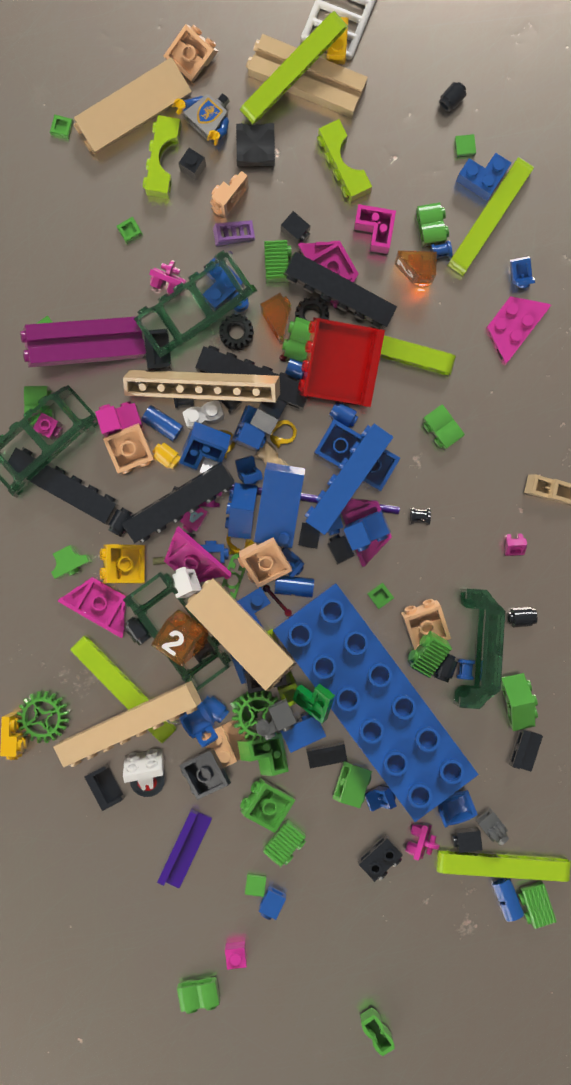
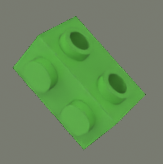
(352, 785)

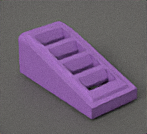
(218, 227)

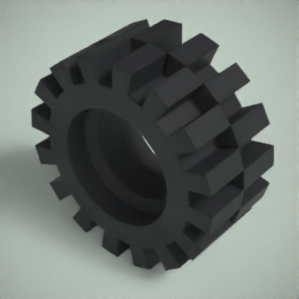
(314, 303)
(236, 320)

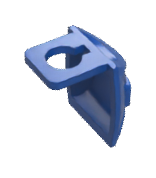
(198, 723)
(457, 808)

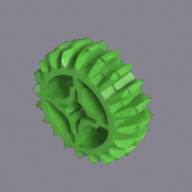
(251, 707)
(51, 733)

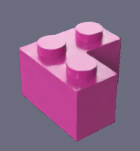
(379, 223)
(116, 419)

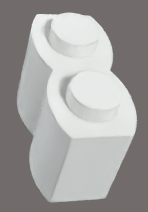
(209, 413)

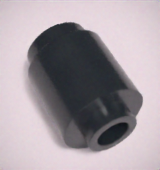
(452, 96)
(115, 523)
(522, 617)
(137, 630)
(446, 669)

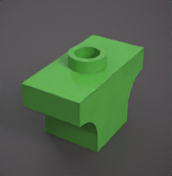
(68, 562)

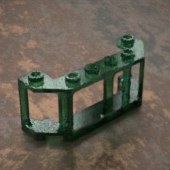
(211, 316)
(51, 451)
(141, 611)
(488, 650)

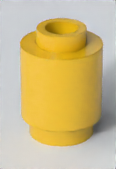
(166, 455)

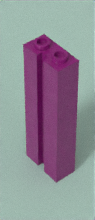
(82, 341)

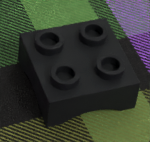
(255, 144)

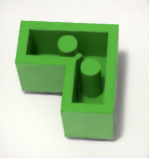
(520, 701)
(269, 754)

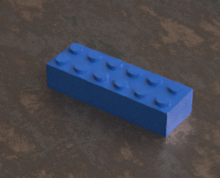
(349, 478)

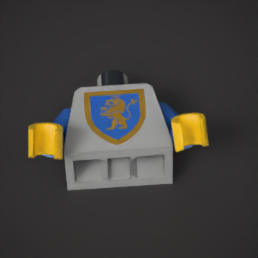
(206, 115)

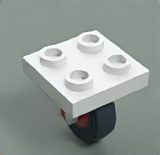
(145, 772)

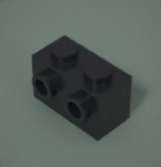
(380, 858)

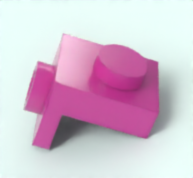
(48, 426)

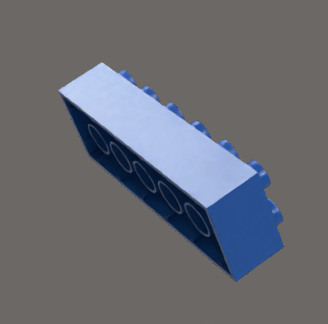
(376, 702)

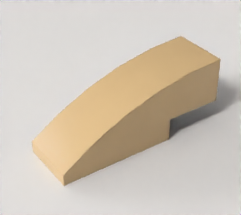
(548, 488)

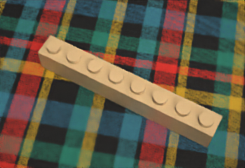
(202, 385)
(127, 724)

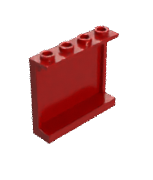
(341, 362)

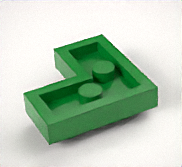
(317, 703)

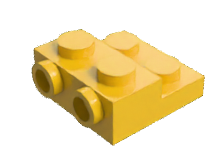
(122, 563)
(12, 742)

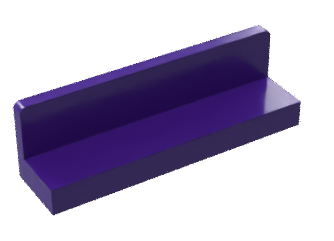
(185, 849)

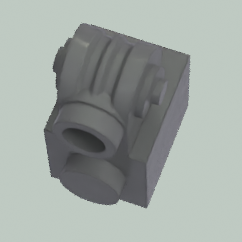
(281, 719)
(493, 827)

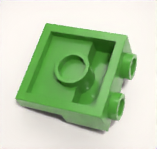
(266, 805)

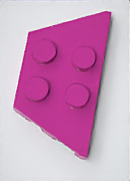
(331, 256)
(514, 324)
(358, 509)
(188, 553)
(99, 604)

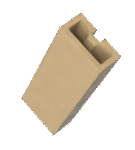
(322, 83)
(131, 106)
(240, 634)

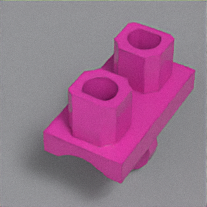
(159, 275)
(418, 849)

